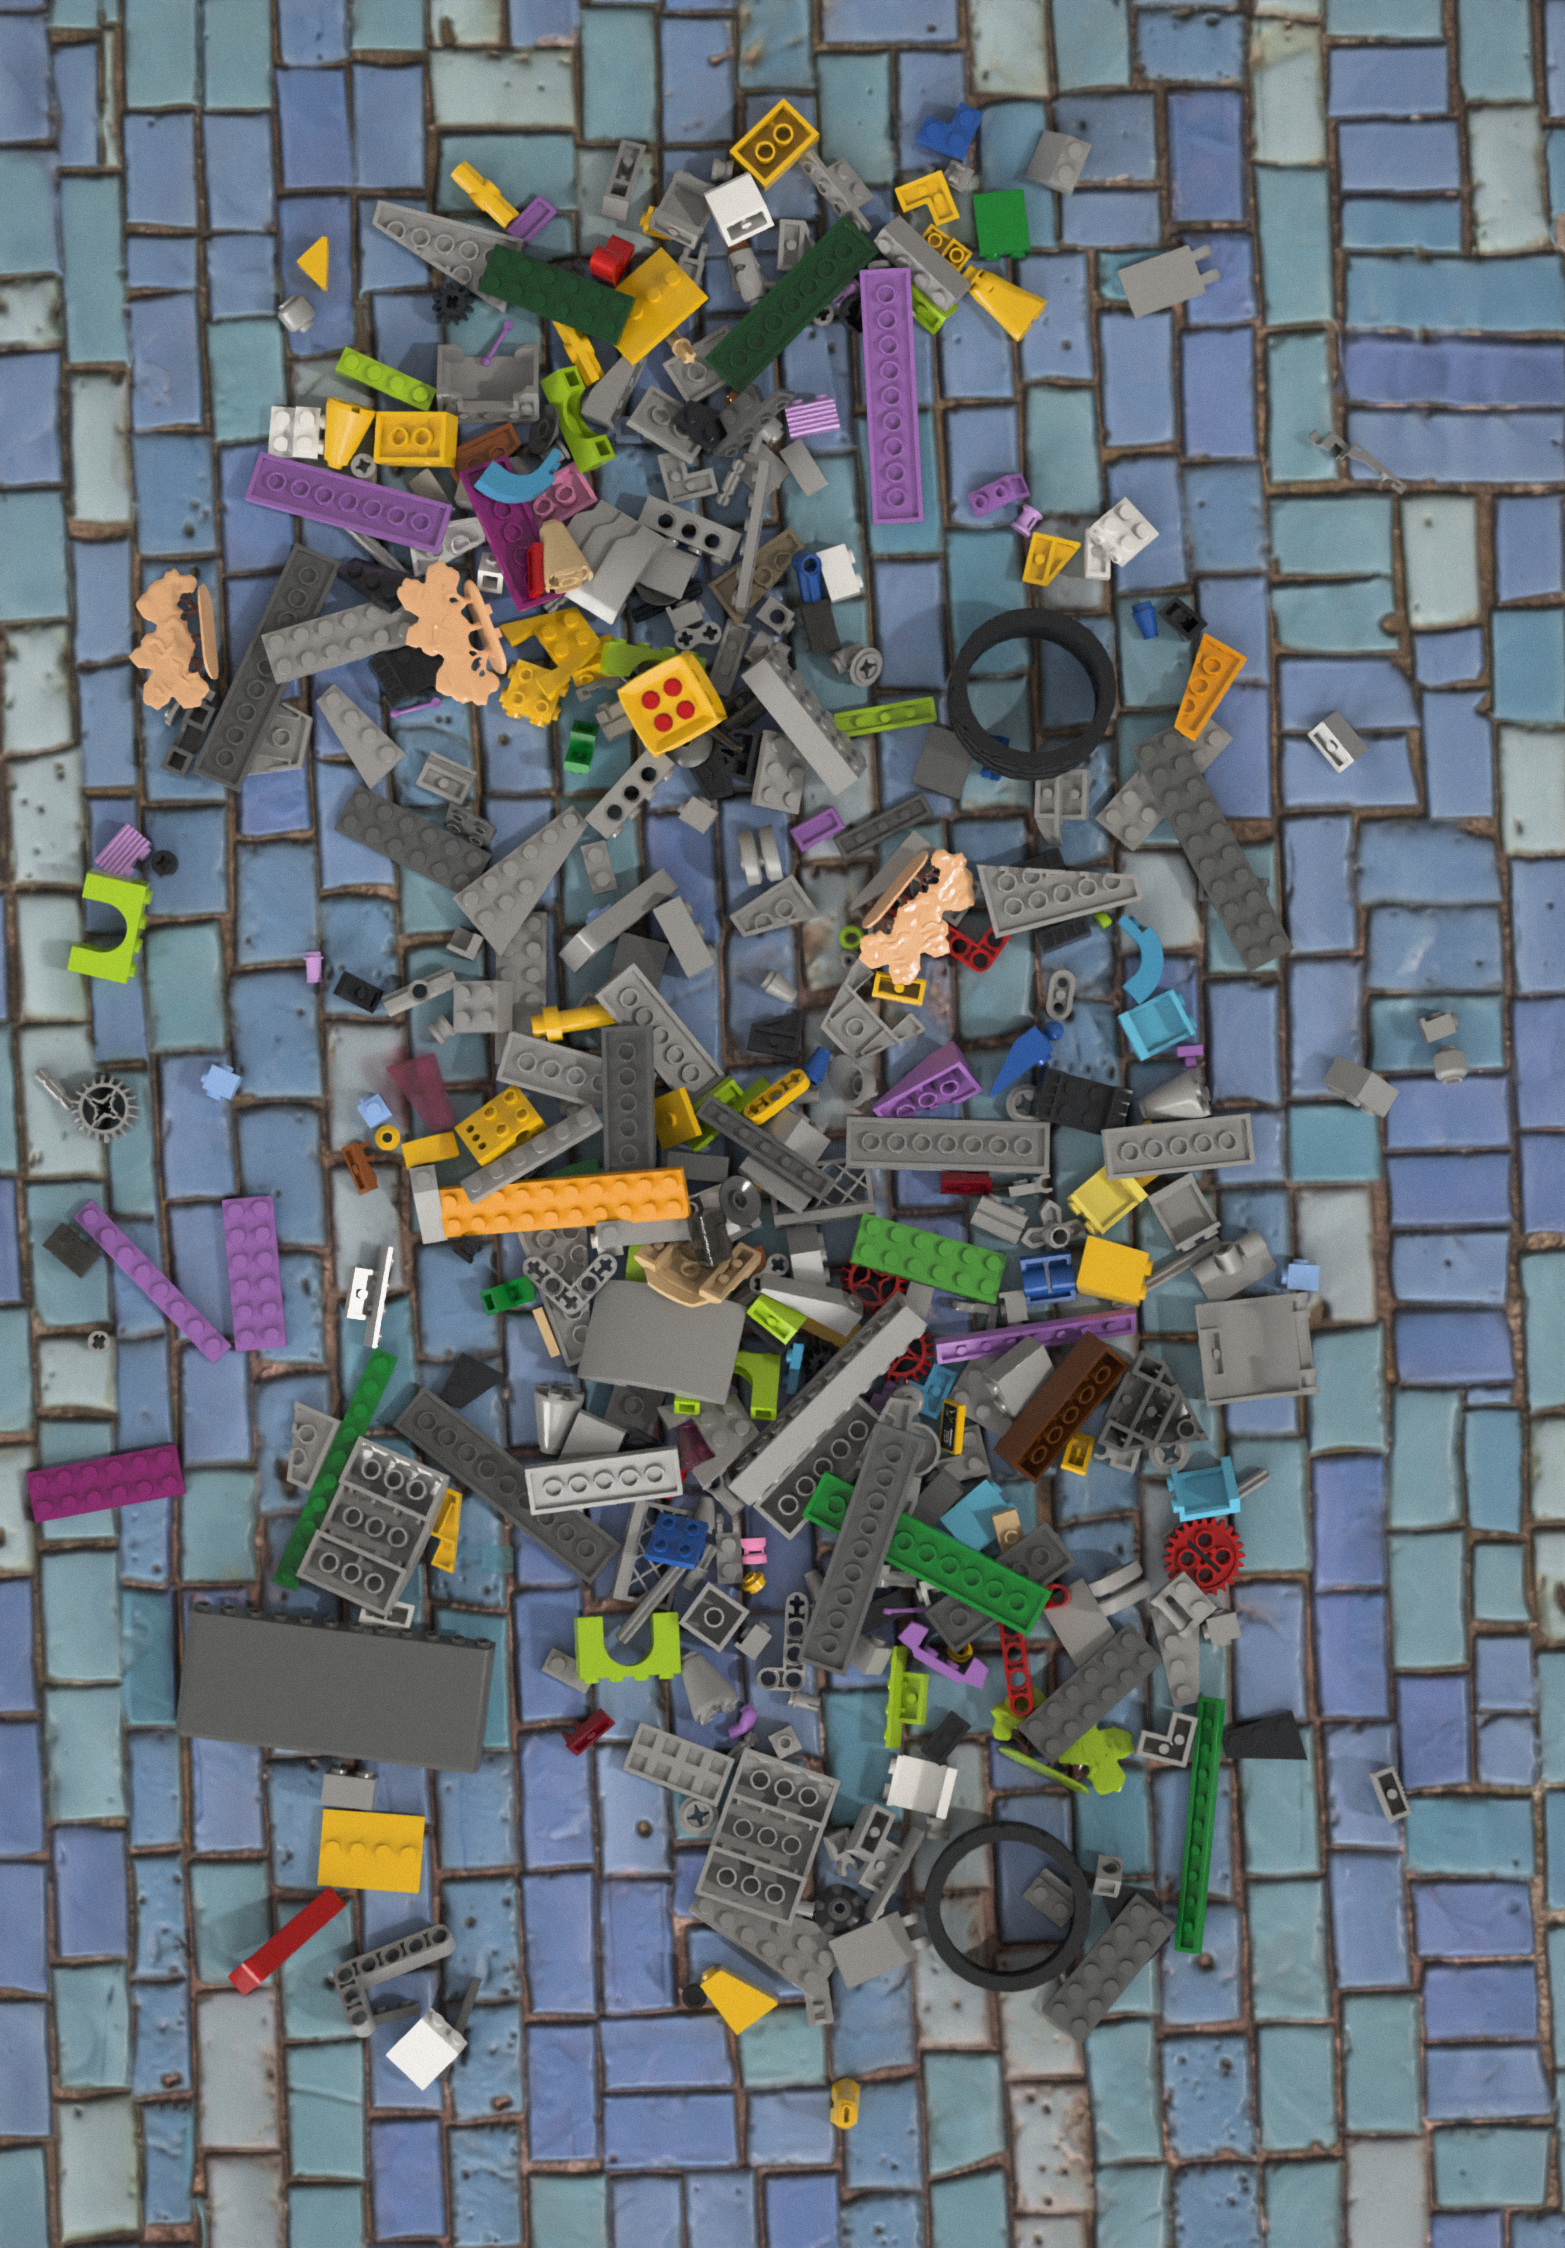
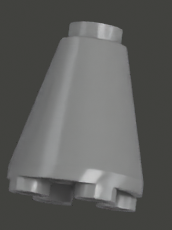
(1178, 1098)
(555, 1414)
(706, 1688)

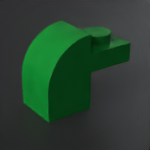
(581, 747)
(508, 1295)

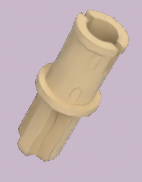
(681, 346)

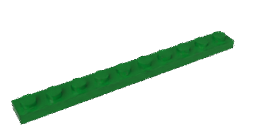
(353, 1425)
(1200, 1825)

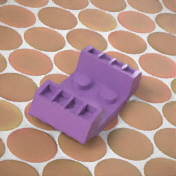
(974, 1672)

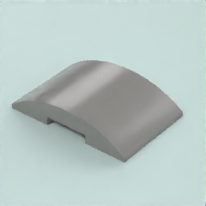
(661, 1344)
(375, 1527)
(767, 1836)

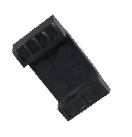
(405, 672)
(1061, 933)
(1079, 1102)

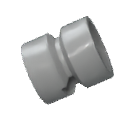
(762, 644)

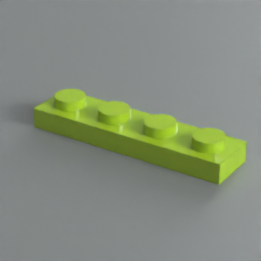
(887, 717)

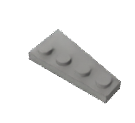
(362, 739)
(1179, 1656)

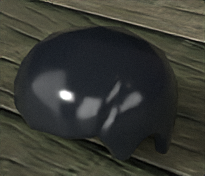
(850, 312)

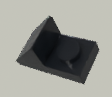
(1182, 619)
(358, 992)

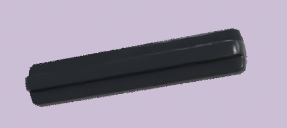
(648, 610)

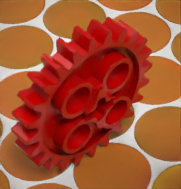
(1219, 1539)

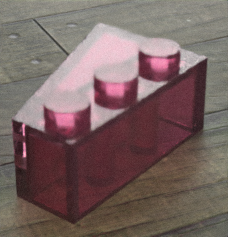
(426, 1090)

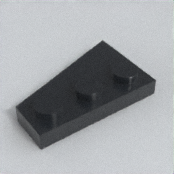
(375, 582)

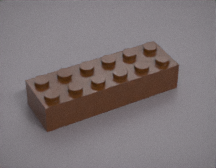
(1061, 1407)

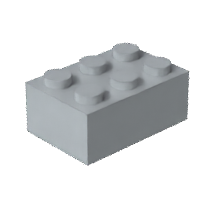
(685, 937)

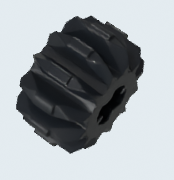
(443, 305)
(817, 1353)

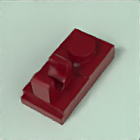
(963, 1183)
(589, 1732)

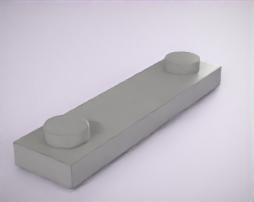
(632, 1233)

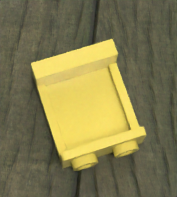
(1104, 1201)

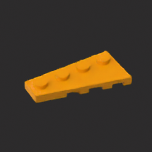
(1209, 681)

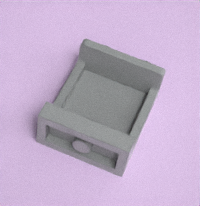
(683, 210)
(1183, 1213)

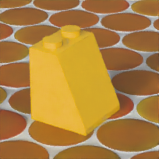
(1114, 1272)
(736, 1997)

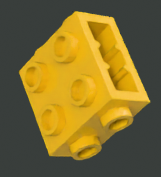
(527, 699)

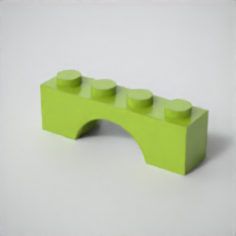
(387, 380)
(565, 391)
(621, 658)

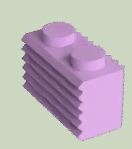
(811, 417)
(124, 852)

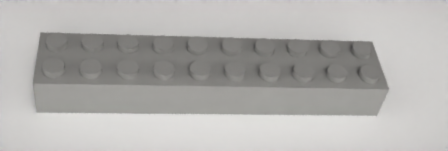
(826, 1397)

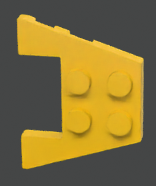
(564, 637)
(447, 1530)

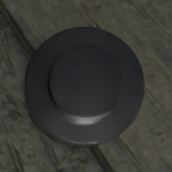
(694, 1996)

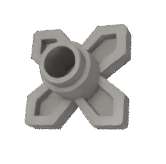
(1052, 1222)

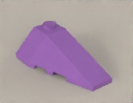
(937, 1080)

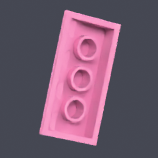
(564, 498)

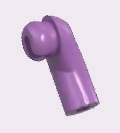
(746, 1721)

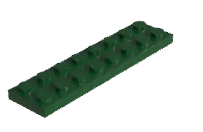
(791, 305)

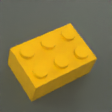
(774, 145)

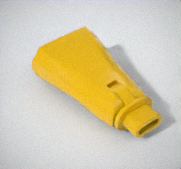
(1005, 301)
(846, 2101)

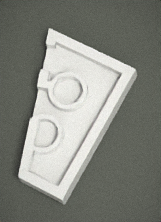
(459, 539)

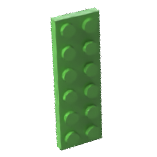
(928, 1258)

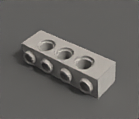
(729, 539)
(599, 818)

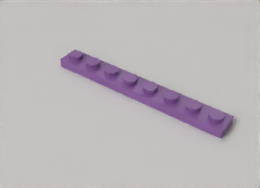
(152, 1281)
(1048, 1333)

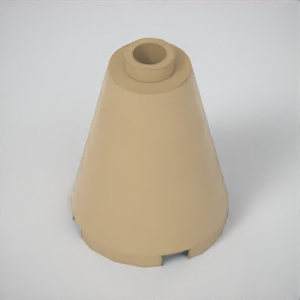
(562, 559)

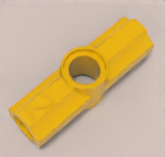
(484, 194)
(580, 353)

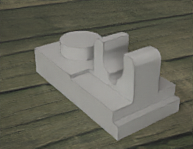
(820, 2008)

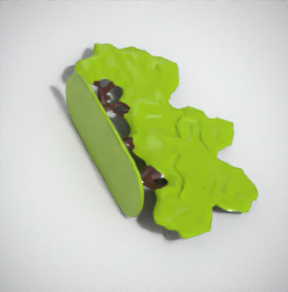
(1095, 1748)

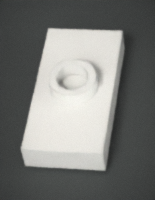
(1096, 559)

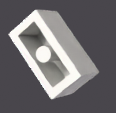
(839, 574)

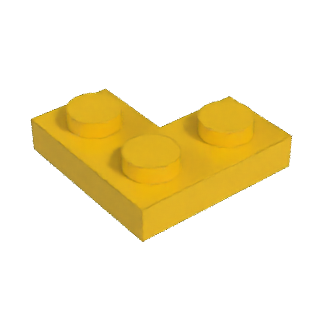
(930, 190)

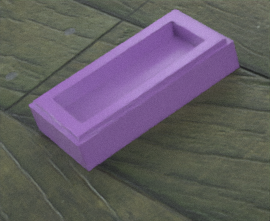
(532, 220)
(817, 829)

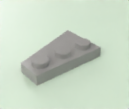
(775, 908)
(896, 1412)

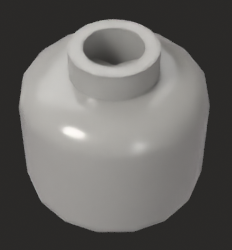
(296, 313)
(1450, 1065)
(912, 1391)

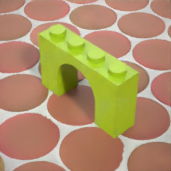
(130, 898)
(763, 1375)
(660, 1659)

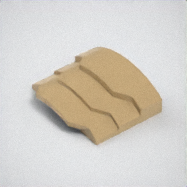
(675, 1274)

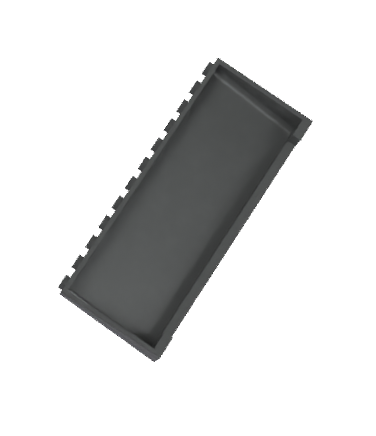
(335, 1687)

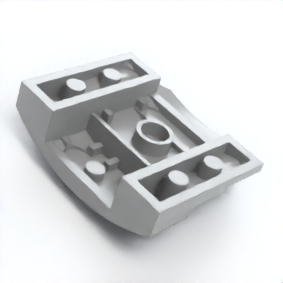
(617, 554)

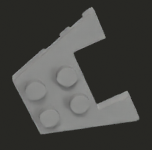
(284, 742)
(856, 1026)
(725, 1430)

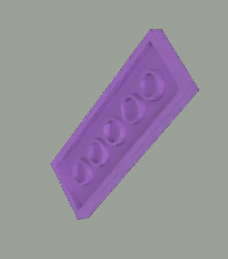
(254, 1273)

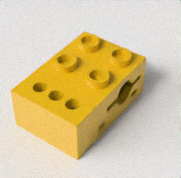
(415, 439)
(500, 1126)

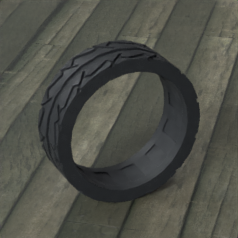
(1054, 628)
(997, 1979)

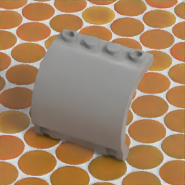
(1256, 1348)

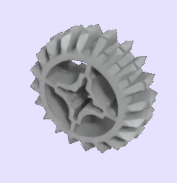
(98, 1118)

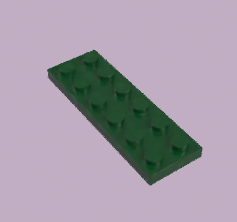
(556, 294)

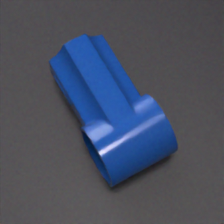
(809, 577)

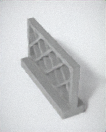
(830, 1212)
(629, 1551)

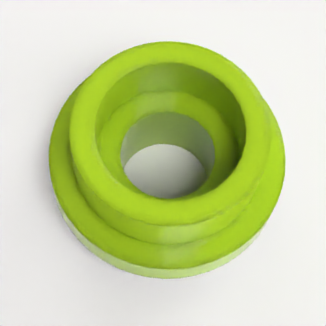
(848, 930)

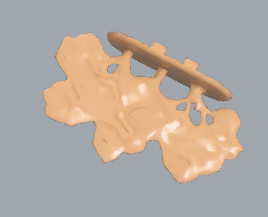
(446, 632)

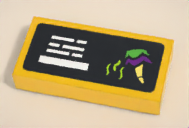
(952, 1426)

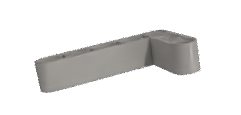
(617, 919)
(385, 1970)

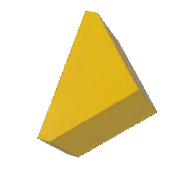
(316, 262)
(1078, 1453)

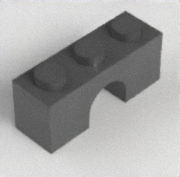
(189, 741)

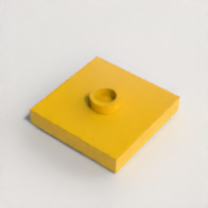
(675, 1119)

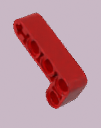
(610, 262)

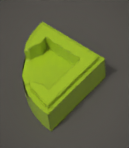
(1103, 919)

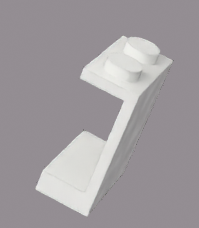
(920, 1785)
(427, 2049)

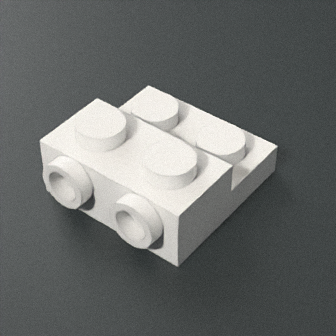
(296, 433)
(1123, 532)

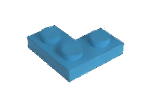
(794, 1357)
(935, 1389)

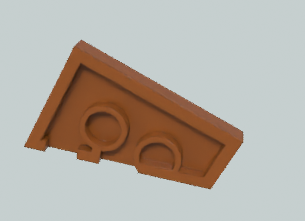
(485, 448)

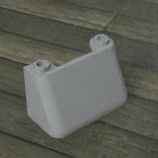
(492, 393)

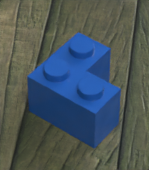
(953, 139)

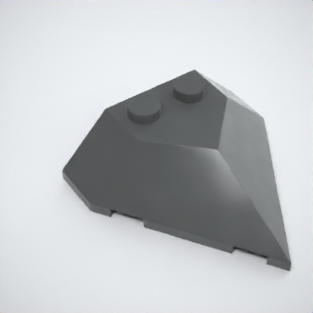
(1148, 1409)

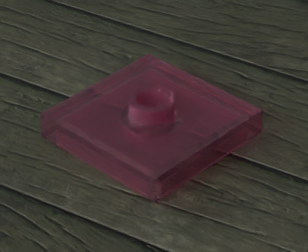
(692, 1447)

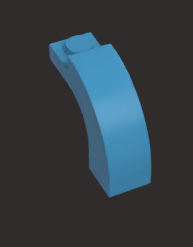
(517, 489)
(1151, 960)

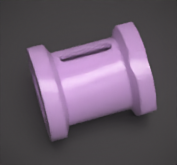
(1026, 520)

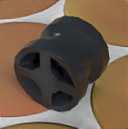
(167, 866)
(466, 1248)

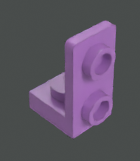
(998, 494)

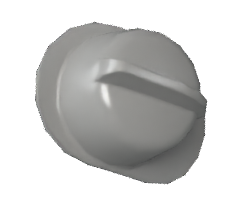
(851, 1080)

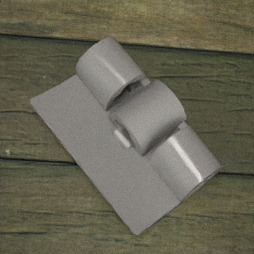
(670, 570)
(1233, 1266)

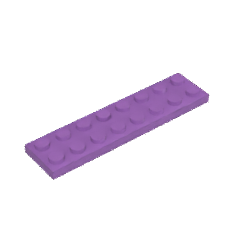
(349, 503)

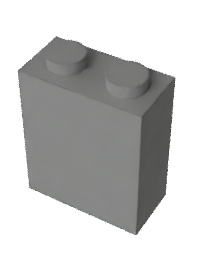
(1019, 1375)

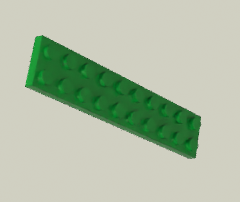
(941, 1561)

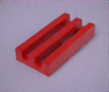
(535, 570)

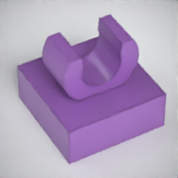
(1189, 1053)

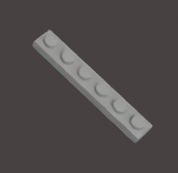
(750, 547)
(532, 1154)

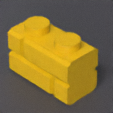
(907, 994)

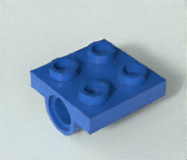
(1048, 1278)
(677, 1541)

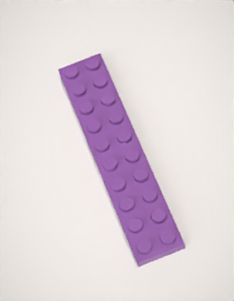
(891, 396)

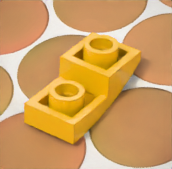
(947, 247)
(430, 1150)

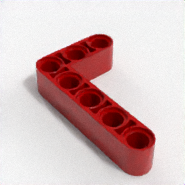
(972, 948)
(1023, 1664)
(286, 1941)

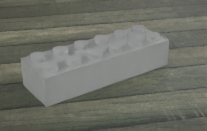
(805, 720)
(833, 1452)

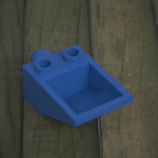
(1026, 1052)

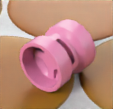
(754, 1544)

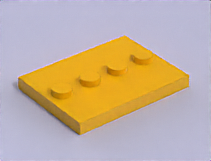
(662, 303)
(371, 1850)

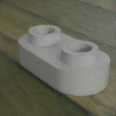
(1060, 995)

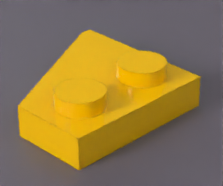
(1047, 558)

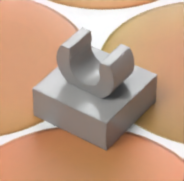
(958, 176)

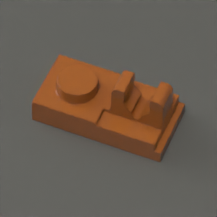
(361, 1172)

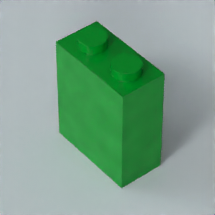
(1001, 225)

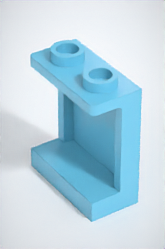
(1157, 1024)
(1204, 1491)
(971, 1518)

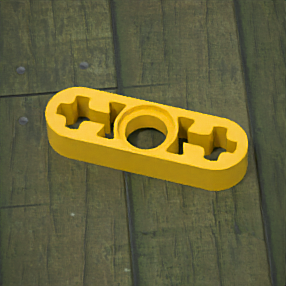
(794, 1090)

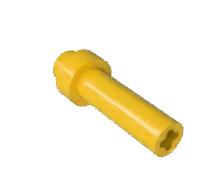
(555, 1023)

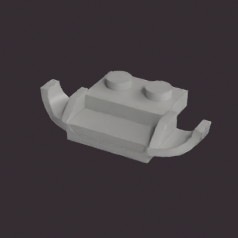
(1061, 800)

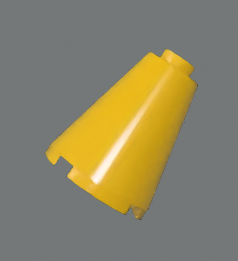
(344, 430)

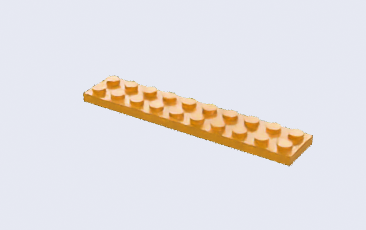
(568, 1202)

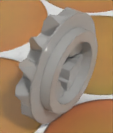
(871, 670)
(1015, 1098)
(1181, 1450)
(691, 1825)

